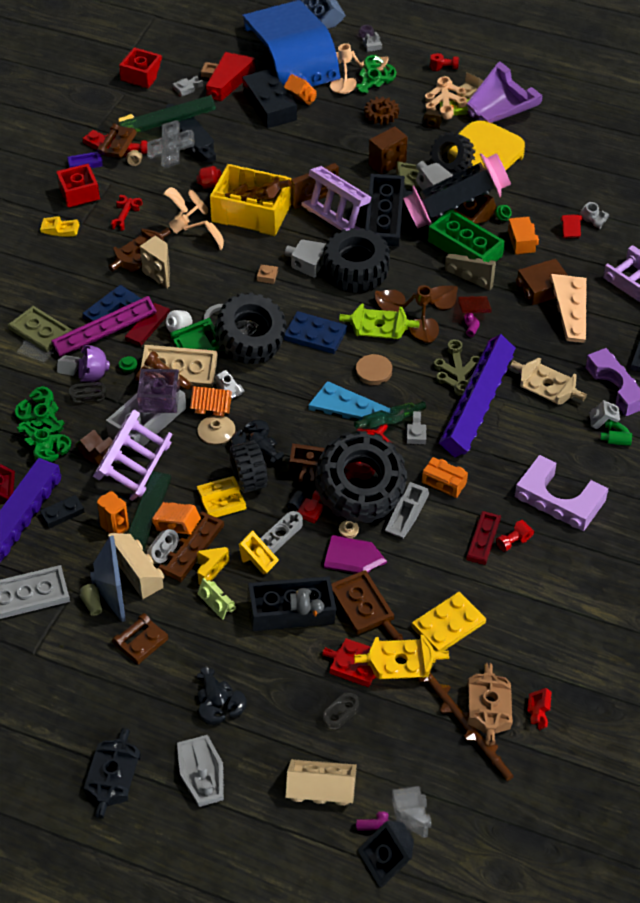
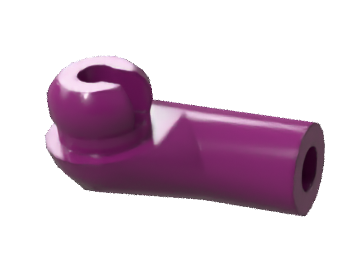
(472, 323)
(372, 824)

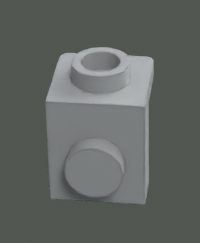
(602, 413)

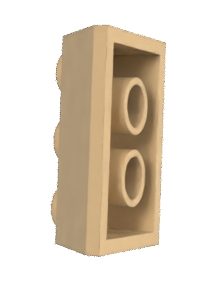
(137, 565)
(321, 782)

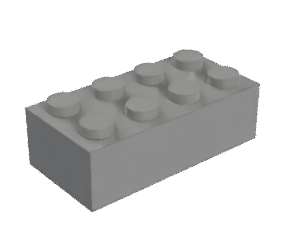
(152, 421)

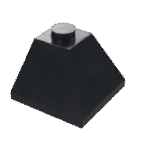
(387, 851)

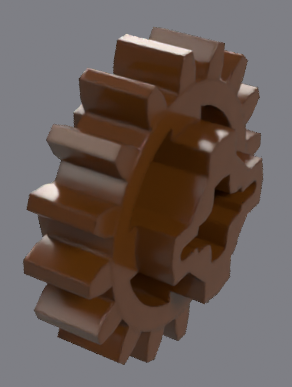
(381, 110)

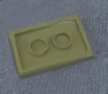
(38, 328)

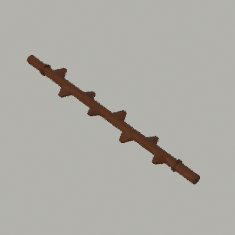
(450, 706)

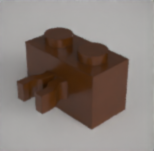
(305, 459)

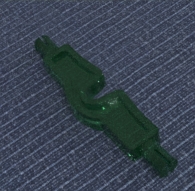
(396, 415)

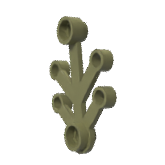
(459, 371)

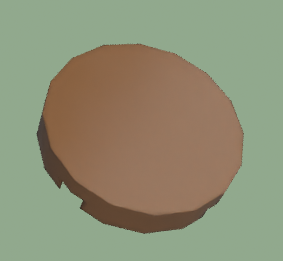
(374, 369)

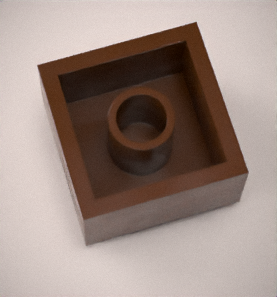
(387, 150)

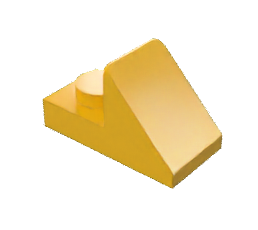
(254, 549)
(211, 562)

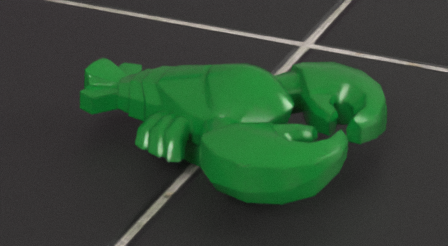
(373, 76)
(42, 412)
(44, 441)

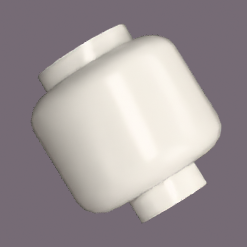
(178, 319)

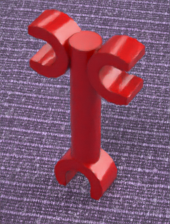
(126, 204)

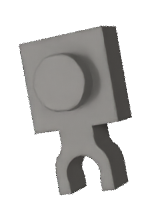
(187, 86)

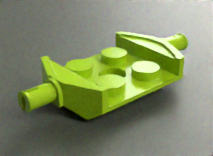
(365, 322)

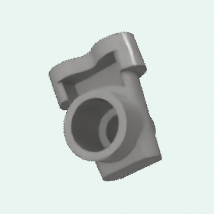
(591, 213)
(230, 385)

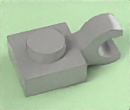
(416, 432)

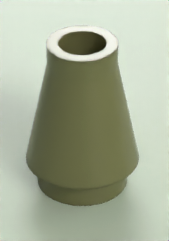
(91, 598)

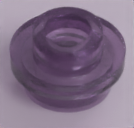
(366, 29)

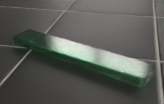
(170, 114)
(149, 505)

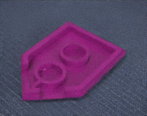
(352, 555)

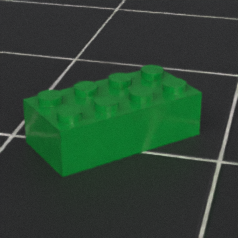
(463, 237)

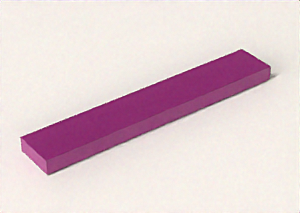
(103, 326)

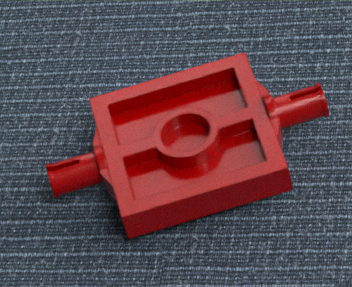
(344, 663)

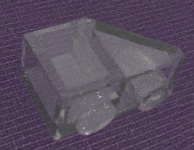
(410, 810)

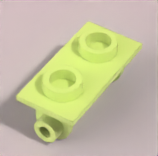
(213, 597)

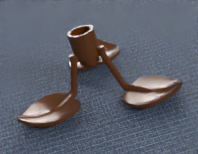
(442, 297)

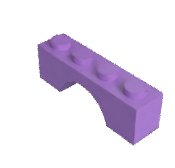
(606, 367)

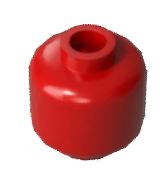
(208, 177)

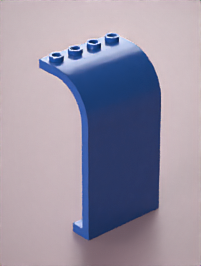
(296, 42)

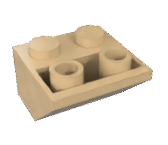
(156, 260)

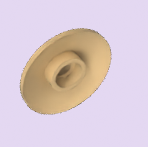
(216, 430)

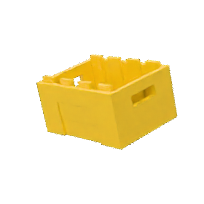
(260, 215)

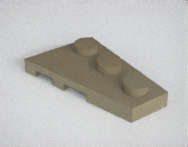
(475, 271)

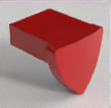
(571, 226)

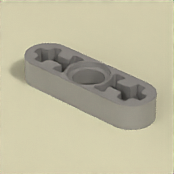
(283, 524)

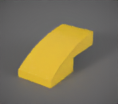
(56, 227)

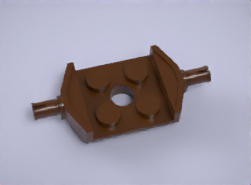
(265, 191)
(128, 255)

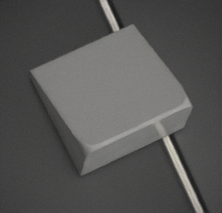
(68, 365)

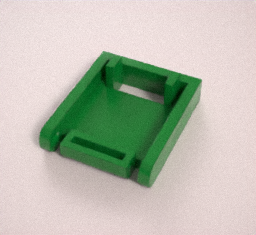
(195, 338)

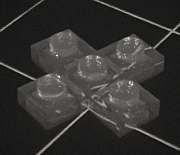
(170, 144)

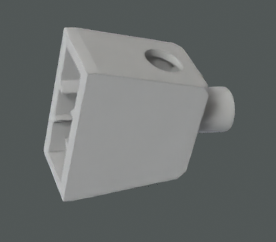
(430, 174)
(306, 257)

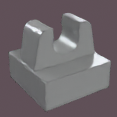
(372, 43)

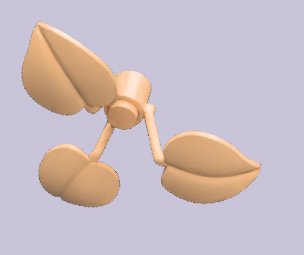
(346, 84)
(181, 221)

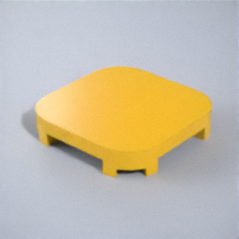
(491, 140)

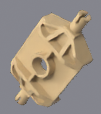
(535, 375)

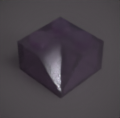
(158, 390)

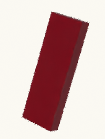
(144, 328)
(483, 538)

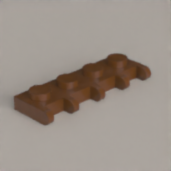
(199, 540)

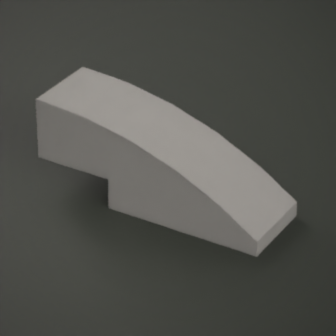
(407, 510)

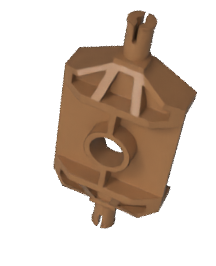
(485, 714)

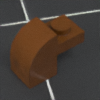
(93, 447)

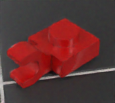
(312, 508)
(538, 704)

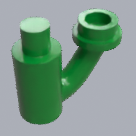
(619, 437)

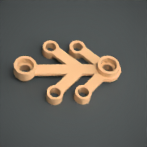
(443, 84)

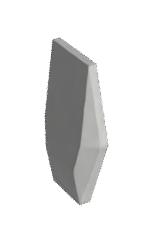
(201, 770)

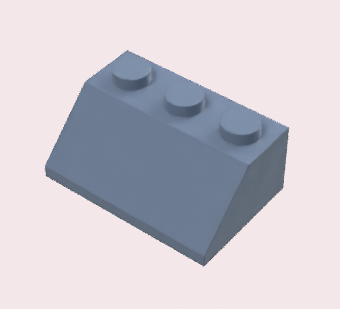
(326, 11)

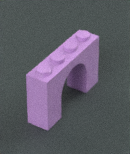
(575, 511)

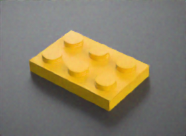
(449, 622)

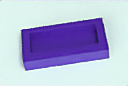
(94, 160)

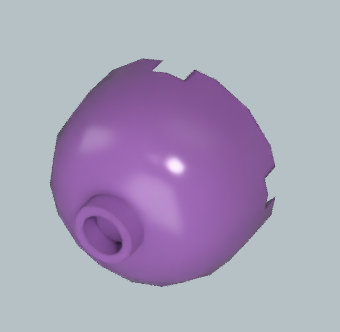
(93, 364)

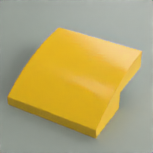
(221, 497)

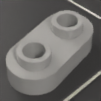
(162, 547)

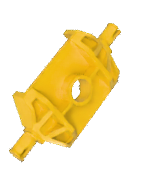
(417, 653)

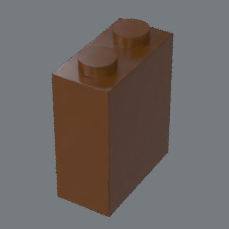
(536, 280)

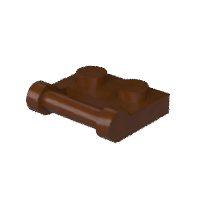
(120, 143)
(144, 643)

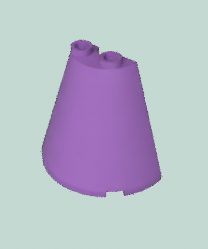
(501, 97)

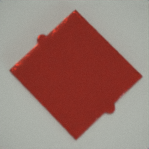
(474, 304)

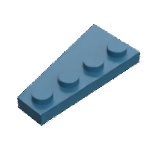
(344, 402)

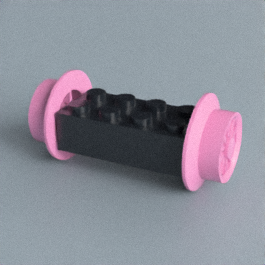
(457, 190)

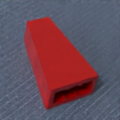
(229, 75)

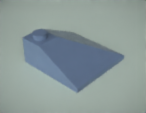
(107, 578)

